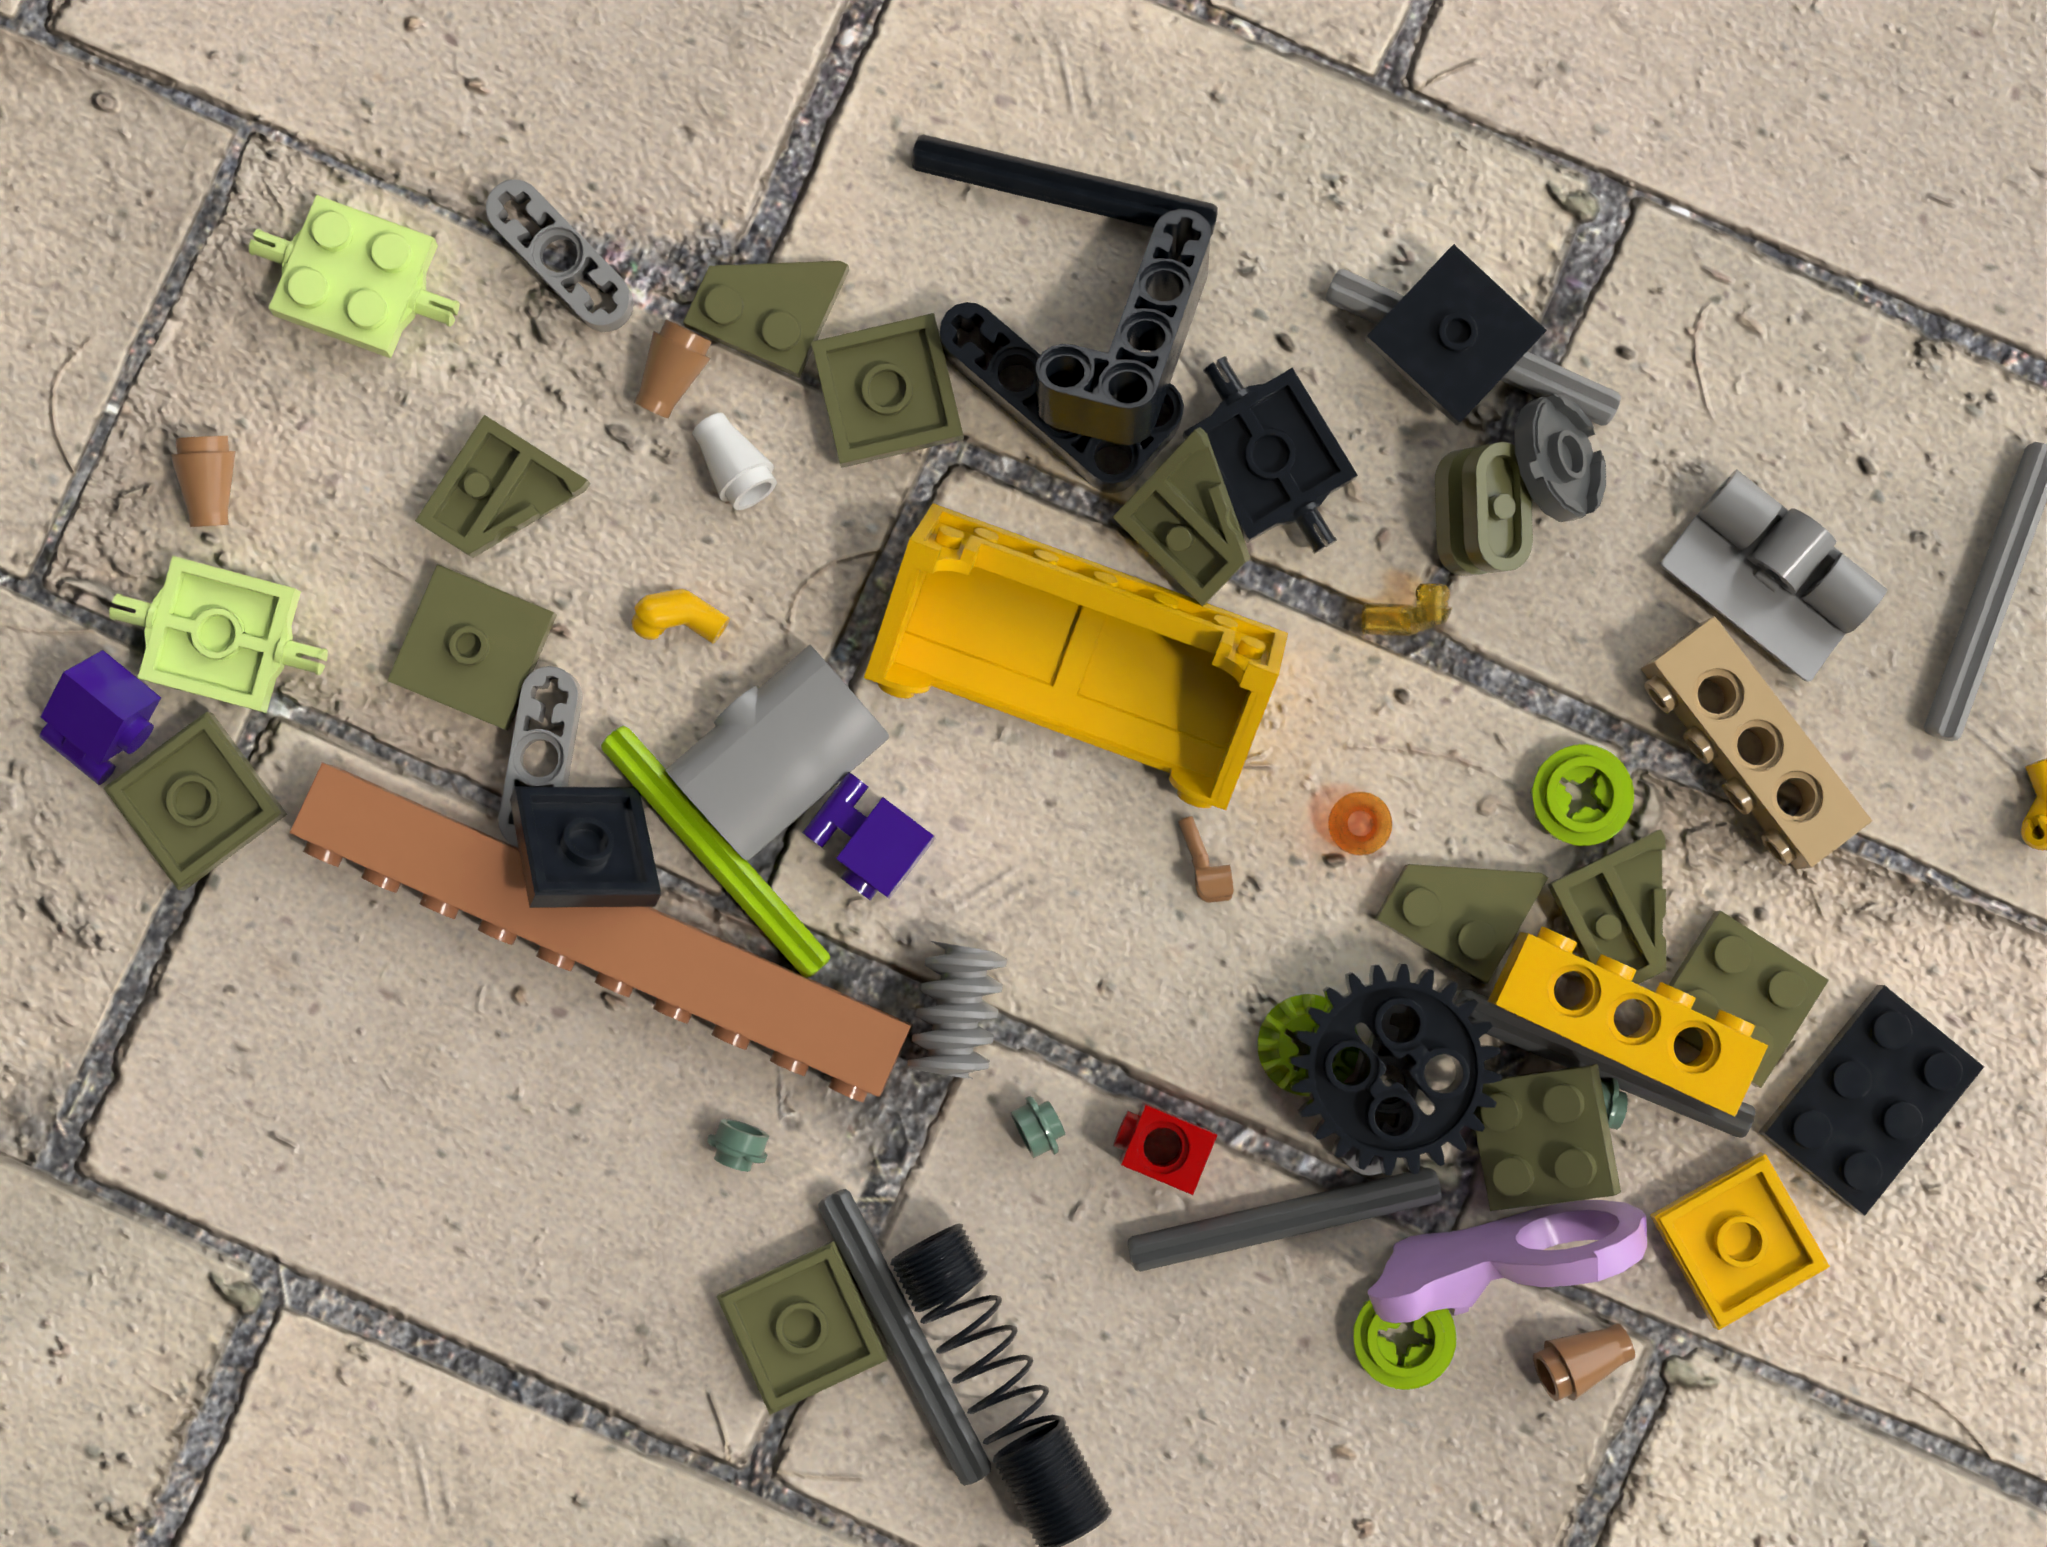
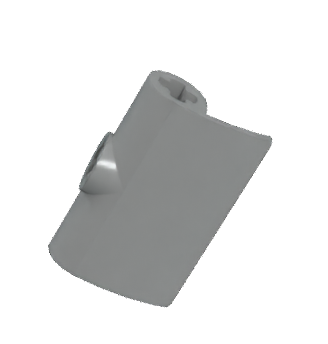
(1773, 575)
(777, 752)

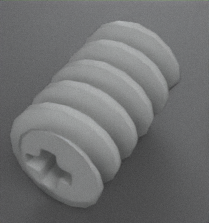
(957, 1011)

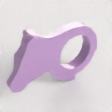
(1458, 1265)

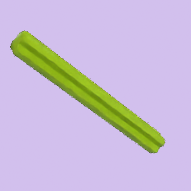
(715, 852)

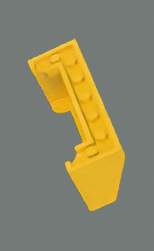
(1078, 651)

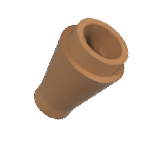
(671, 367)
(205, 478)
(1580, 1361)

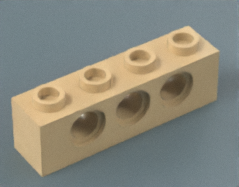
(1828, 808)

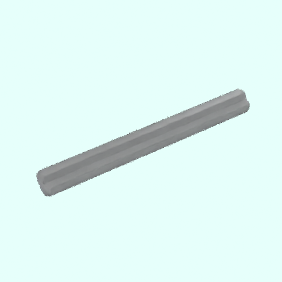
(1528, 374)
(1990, 597)

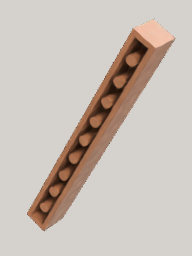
(626, 945)

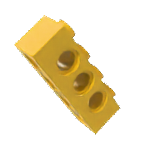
(1715, 1077)

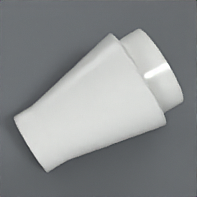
(735, 465)

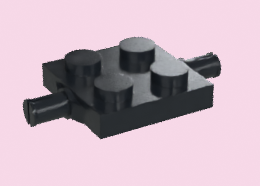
(1274, 454)

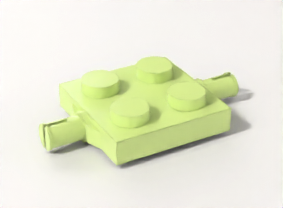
(353, 276)
(218, 634)

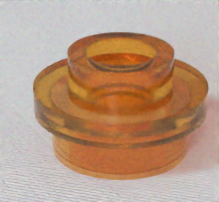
(1379, 818)

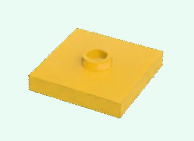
(1739, 1241)

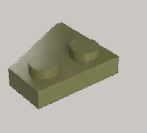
(767, 309)
(496, 490)
(1188, 520)
(1619, 906)
(1461, 912)

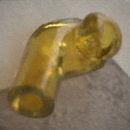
(1408, 619)

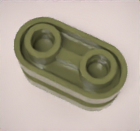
(1482, 511)

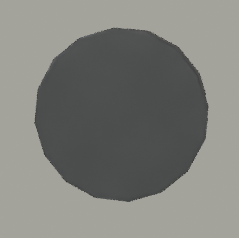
(1558, 458)

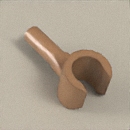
(1211, 883)

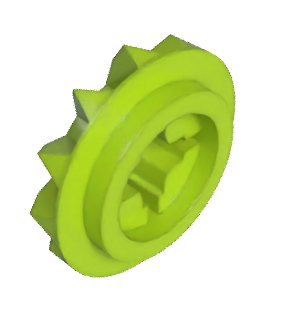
(1611, 789)
(1276, 1047)
(1422, 1361)

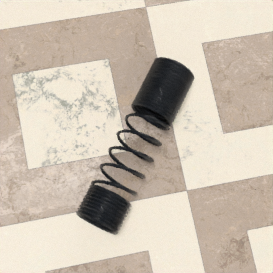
(1043, 1465)

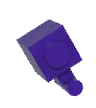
(98, 714)
(881, 845)

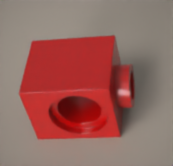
(1185, 1168)

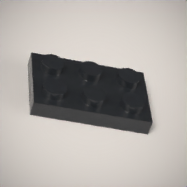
(1871, 1099)

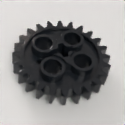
(1437, 1030)

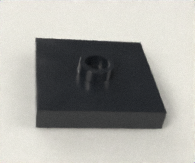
(1455, 334)
(584, 847)

